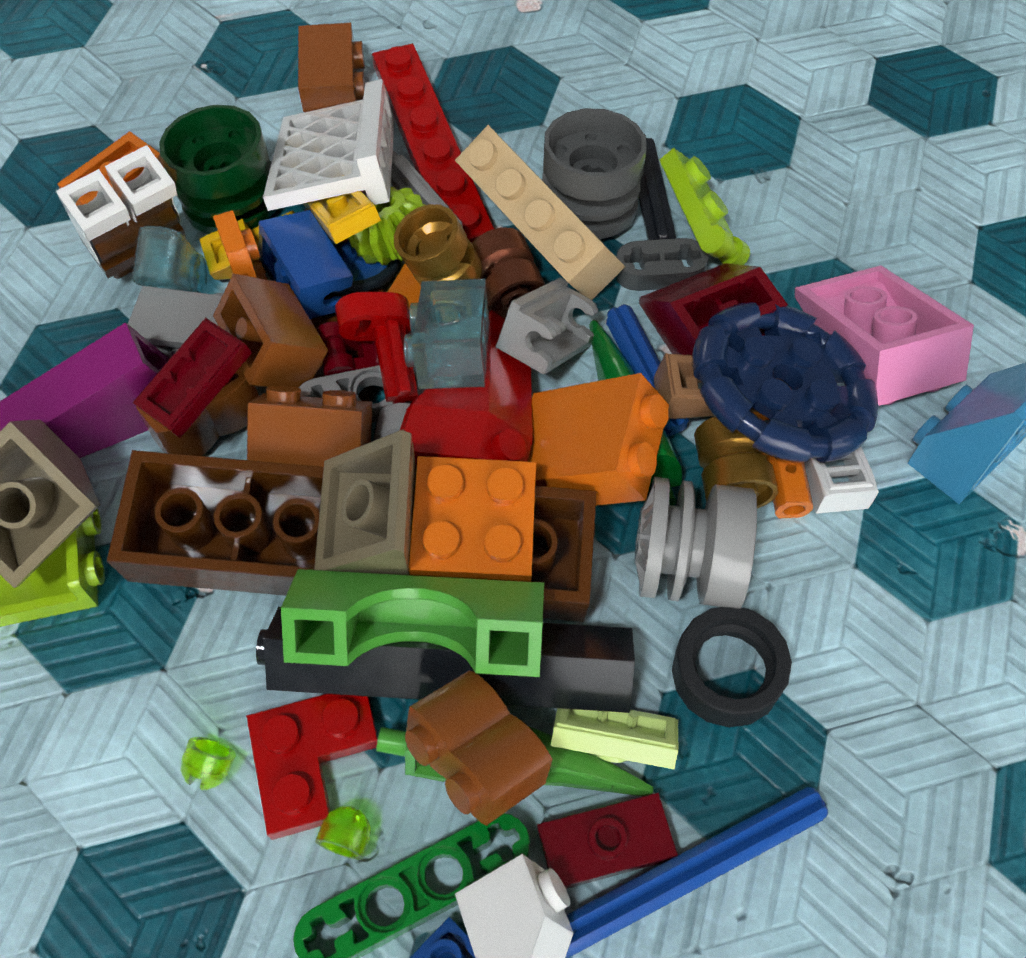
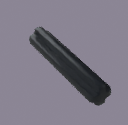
(653, 198)

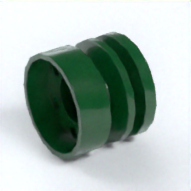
(217, 165)

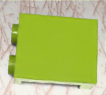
(61, 583)

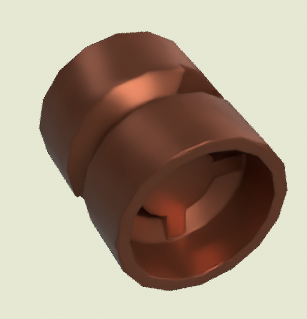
(506, 267)

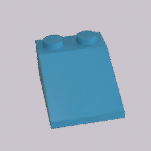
(975, 433)

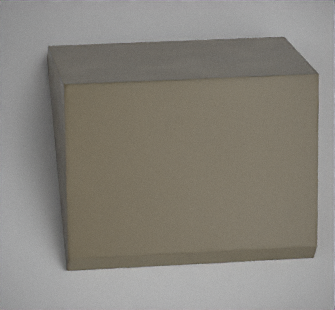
(368, 508)

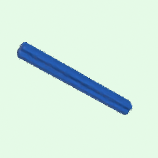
(694, 868)

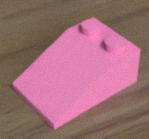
(897, 330)

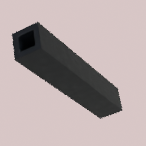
(578, 670)

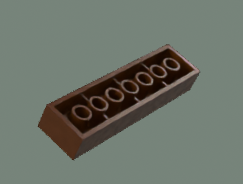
(259, 521)

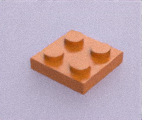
(473, 519)

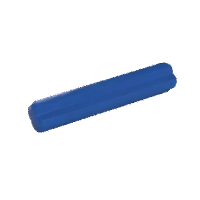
(638, 352)

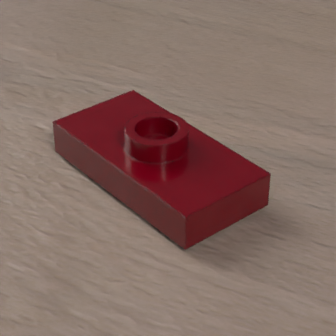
(192, 377)
(607, 841)

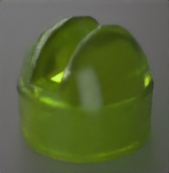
(207, 761)
(345, 832)

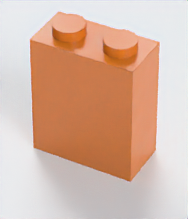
(599, 437)

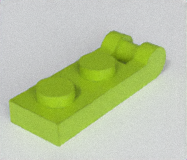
(703, 208)

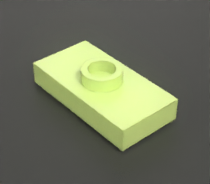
(618, 735)

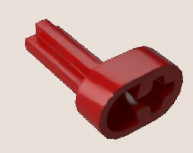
(386, 320)

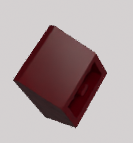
(688, 305)

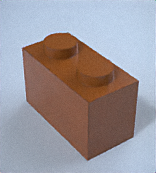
(329, 66)
(275, 330)
(306, 429)

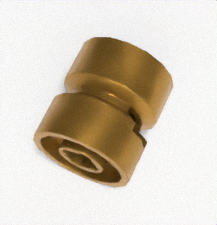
(436, 245)
(733, 461)

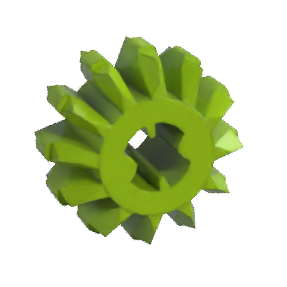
(377, 241)

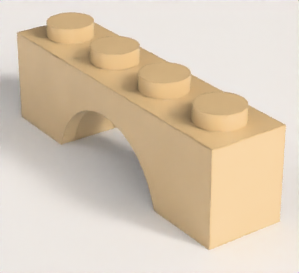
(539, 214)

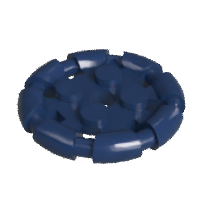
(805, 422)

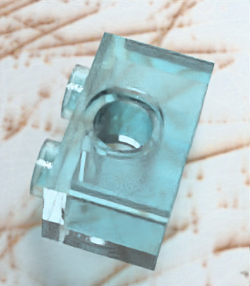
(449, 334)

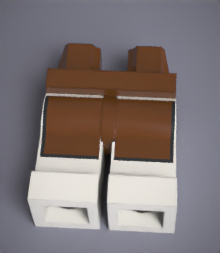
(113, 217)

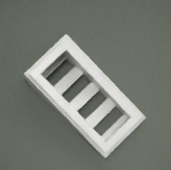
(842, 496)

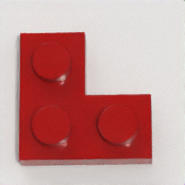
(289, 752)

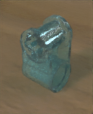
(168, 261)

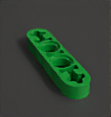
(410, 880)

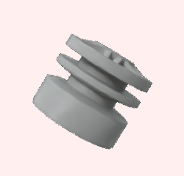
(704, 544)

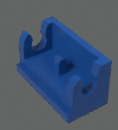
(301, 254)

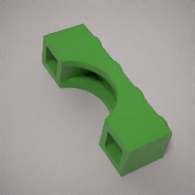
(345, 614)

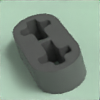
(659, 263)

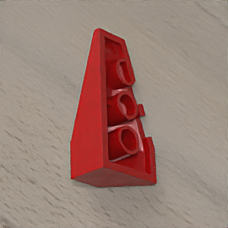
(477, 421)

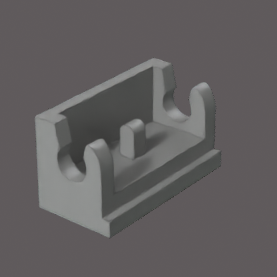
(542, 326)

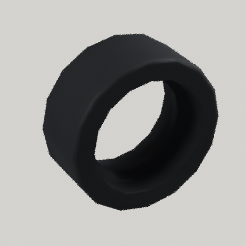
(753, 630)

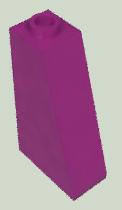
(91, 392)

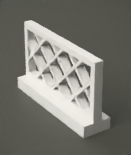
(330, 143)

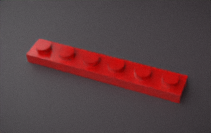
(429, 135)

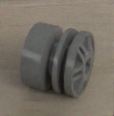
(596, 167)

